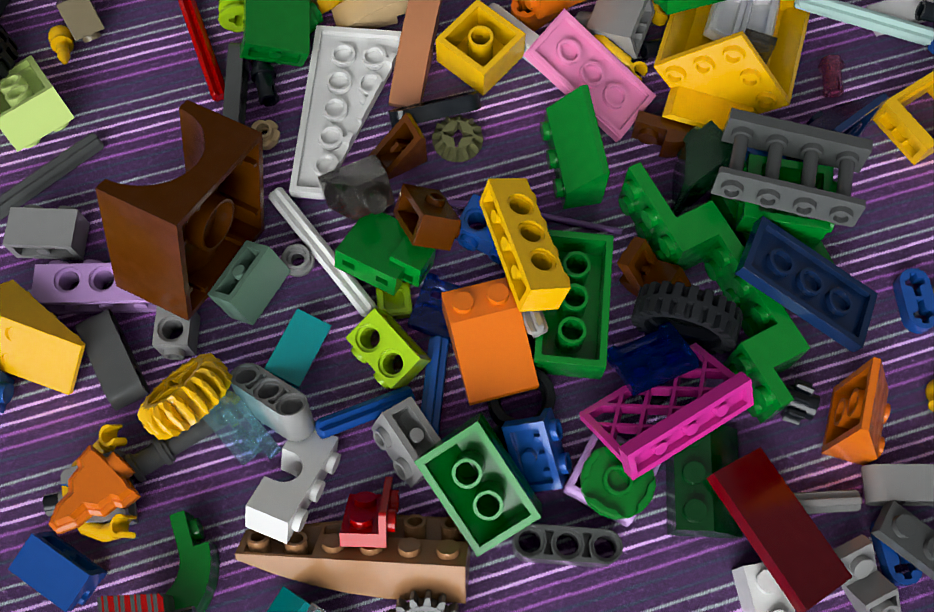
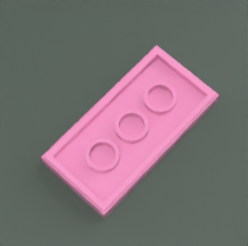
(574, 58)

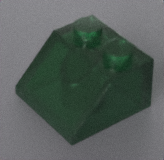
(698, 165)

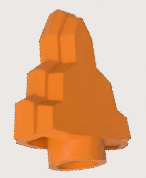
(94, 490)

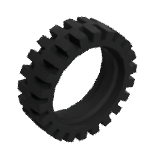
(694, 313)

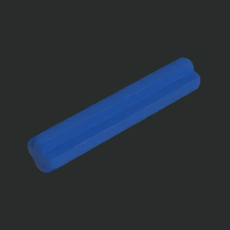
(435, 381)
(360, 413)

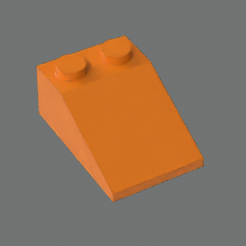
(489, 341)
(858, 415)

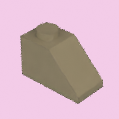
(81, 19)

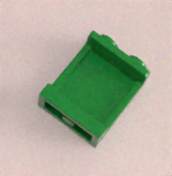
(276, 31)

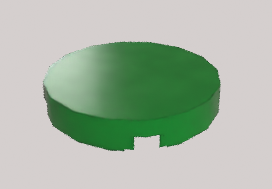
(611, 490)

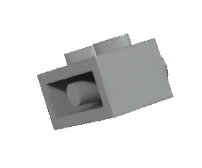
(46, 232)
(405, 437)

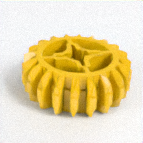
(185, 396)

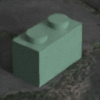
(249, 282)

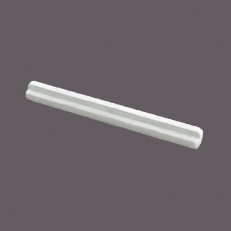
(321, 251)

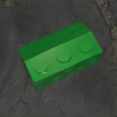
(575, 150)
(479, 485)

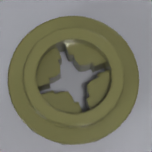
(467, 147)

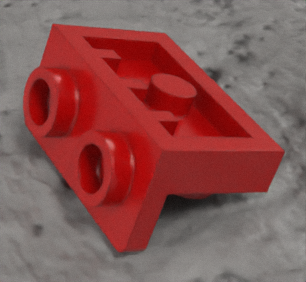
(370, 517)

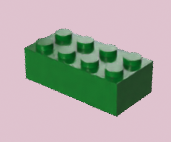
(579, 328)

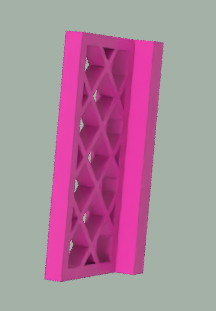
(683, 423)

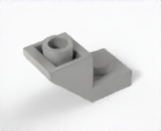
(867, 588)

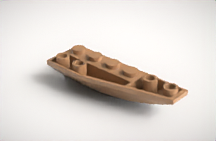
(418, 557)

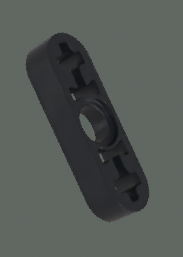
(438, 108)

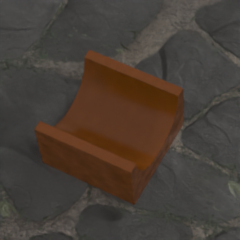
(182, 234)

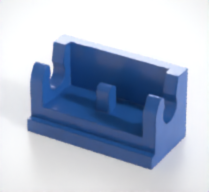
(57, 570)

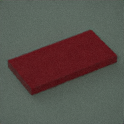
(779, 530)

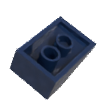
(848, 117)

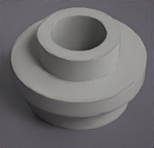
(298, 251)

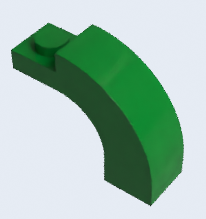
(198, 564)

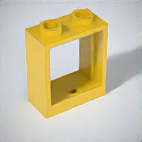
(902, 126)

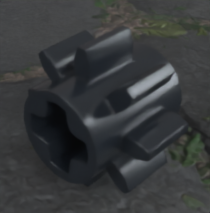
(804, 403)

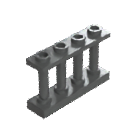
(799, 142)

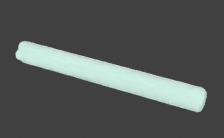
(868, 19)

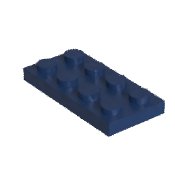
(807, 284)

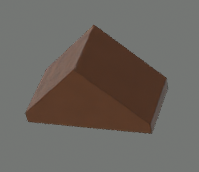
(402, 147)

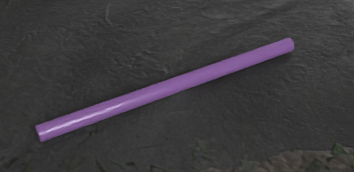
(584, 224)

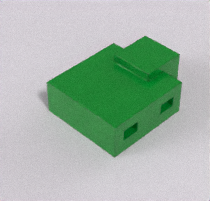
(382, 254)

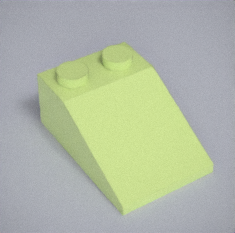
(30, 105)

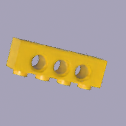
(524, 244)

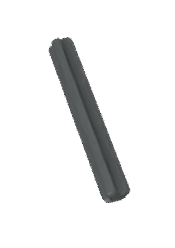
(49, 173)

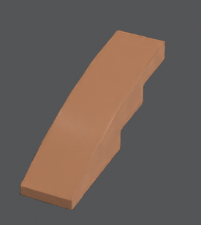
(414, 52)

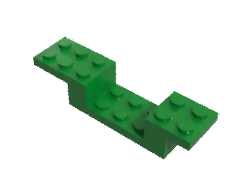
(708, 238)

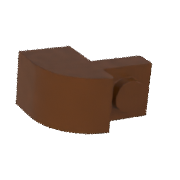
(660, 131)
(643, 267)

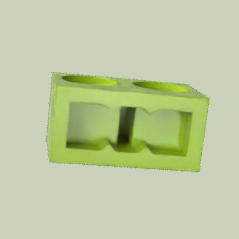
(392, 342)

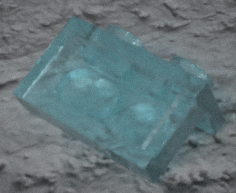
(240, 429)

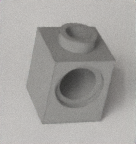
(182, 346)

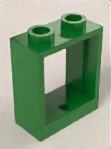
(802, 228)

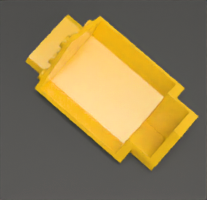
(727, 73)

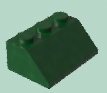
(690, 499)

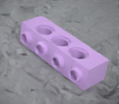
(54, 280)

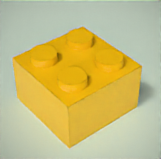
(480, 47)

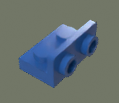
(538, 450)

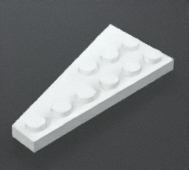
(341, 89)

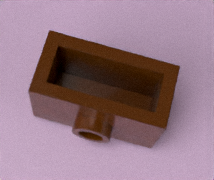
(427, 217)

